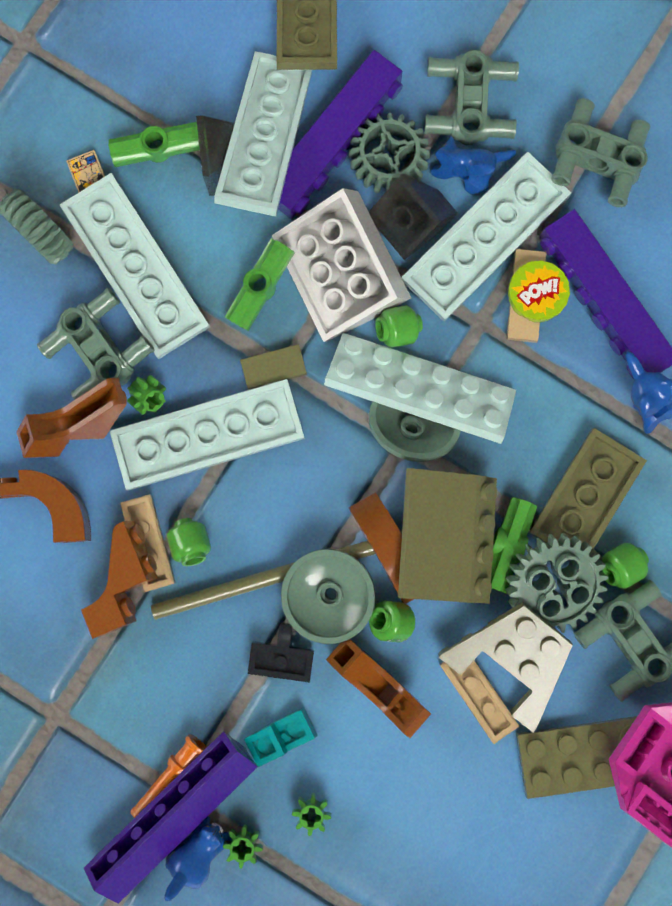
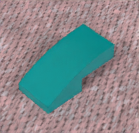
(280, 737)

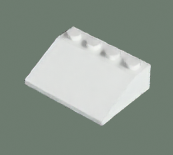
(341, 265)

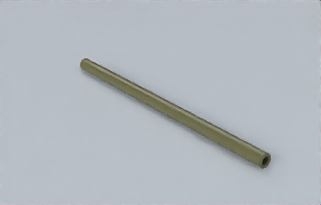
(240, 586)

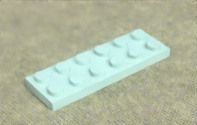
(263, 137)
(485, 237)
(134, 265)
(421, 388)
(206, 434)

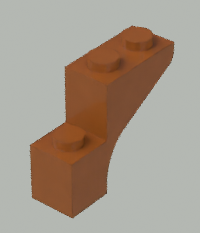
(83, 418)
(128, 568)

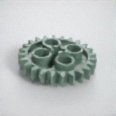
(582, 572)

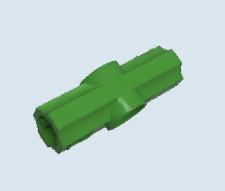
(136, 149)
(270, 267)
(510, 540)

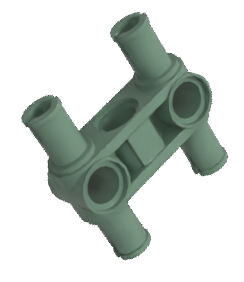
(471, 97)
(601, 152)
(94, 343)
(632, 638)

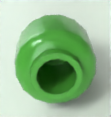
(398, 326)
(188, 542)
(625, 565)
(392, 621)

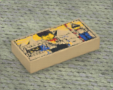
(85, 170)

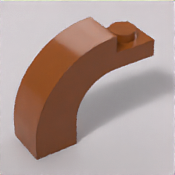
(66, 508)
(381, 535)
(379, 686)

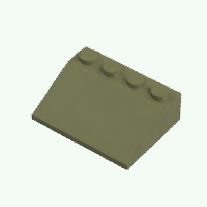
(447, 536)

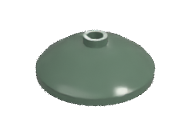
(427, 443)
(316, 614)

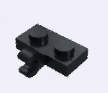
(281, 659)

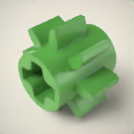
(146, 394)
(319, 810)
(251, 844)

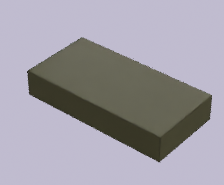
(273, 367)

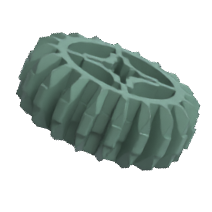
(411, 144)
(35, 226)

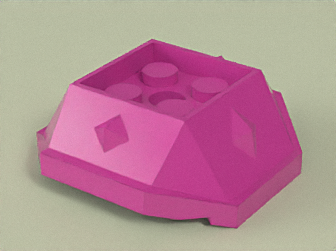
(643, 770)

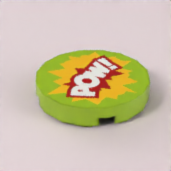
(538, 291)

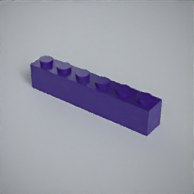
(332, 132)
(605, 293)
(169, 818)

